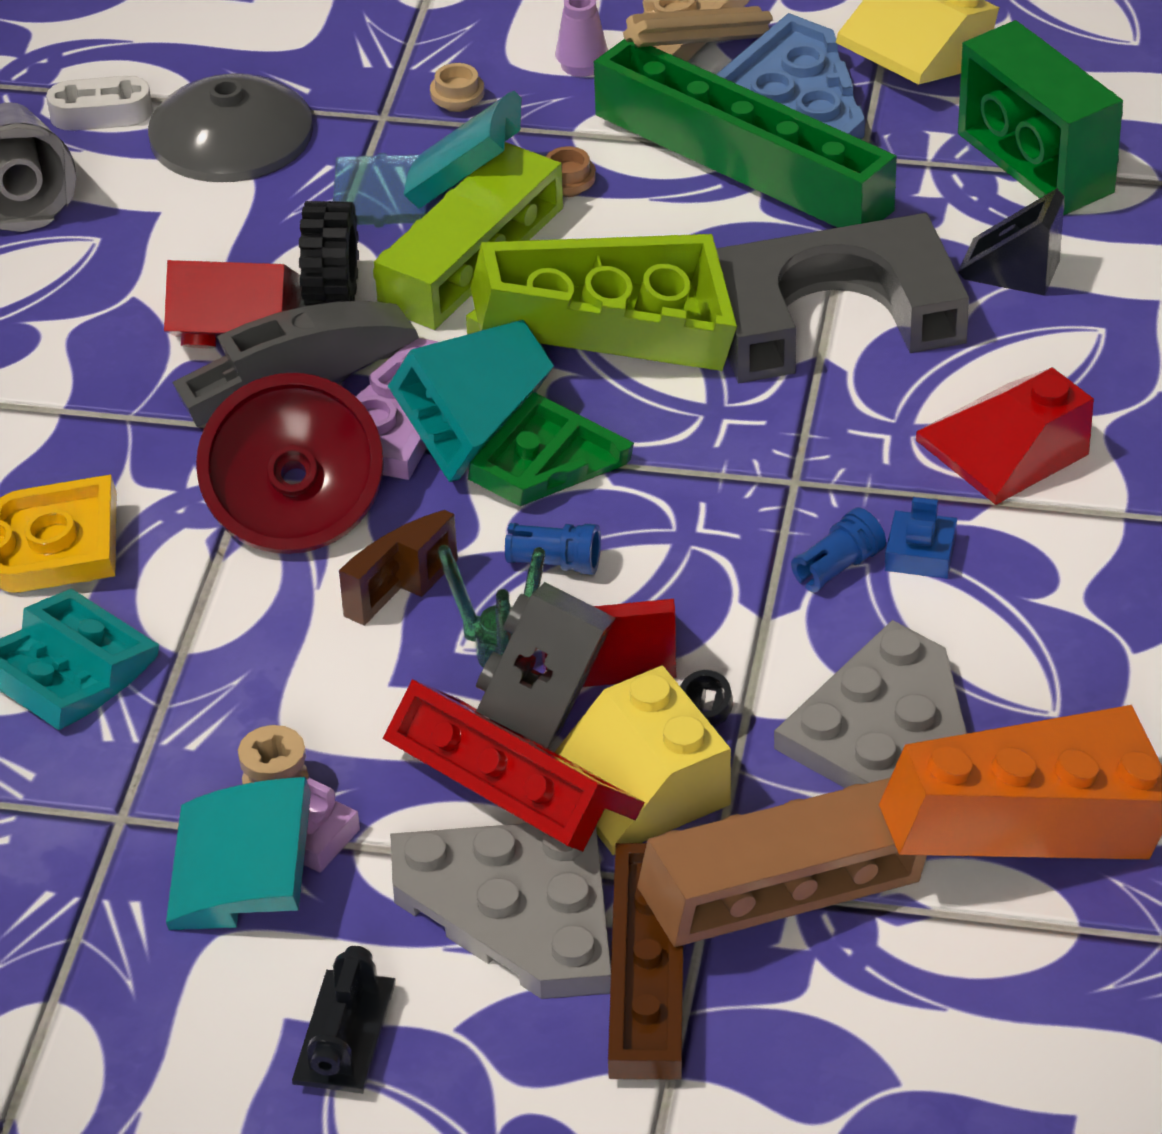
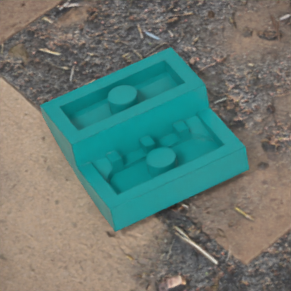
(463, 150)
(70, 658)
(239, 853)

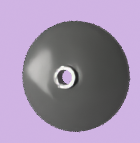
(230, 128)

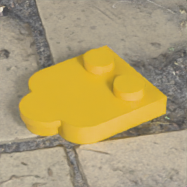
(58, 534)

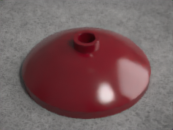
(280, 427)

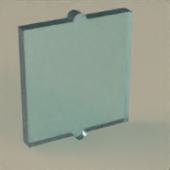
(376, 188)

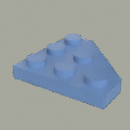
(802, 70)

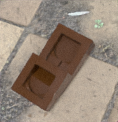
(395, 561)

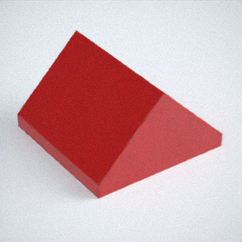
(636, 643)

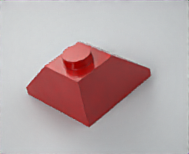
(1014, 434)

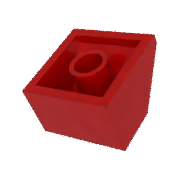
(220, 296)

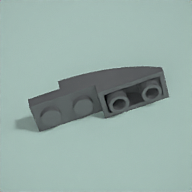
(311, 339)

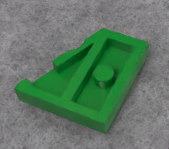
(545, 452)

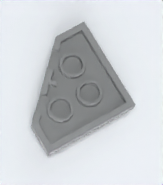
(875, 704)
(511, 900)

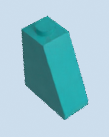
(468, 389)

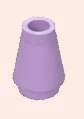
(580, 38)

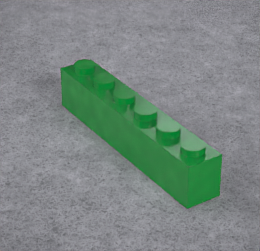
(745, 135)

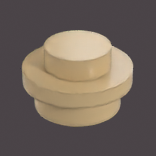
(457, 87)

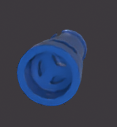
(847, 544)
(567, 547)

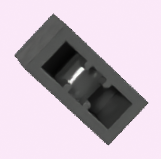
(572, 638)

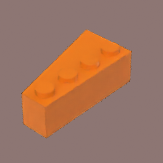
(1031, 791)

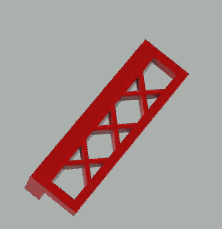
(505, 766)

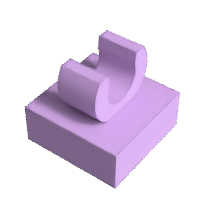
(329, 826)

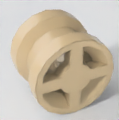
(272, 754)

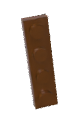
(644, 982)

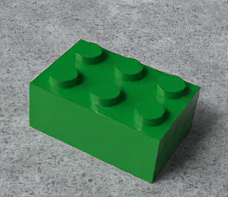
(1039, 115)

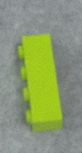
(435, 260)

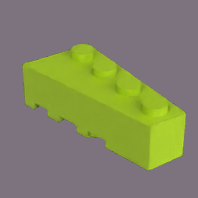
(612, 295)

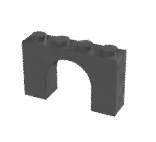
(886, 259)

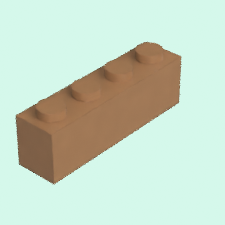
(773, 864)

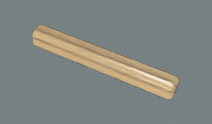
(696, 26)

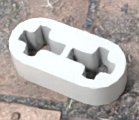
(99, 102)

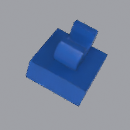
(921, 541)

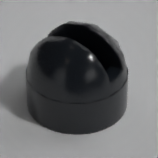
(696, 686)

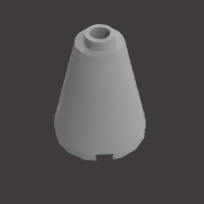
(34, 171)

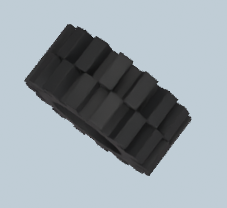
(328, 252)

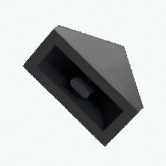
(1019, 250)

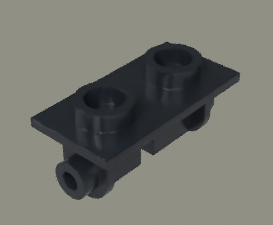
(345, 1024)

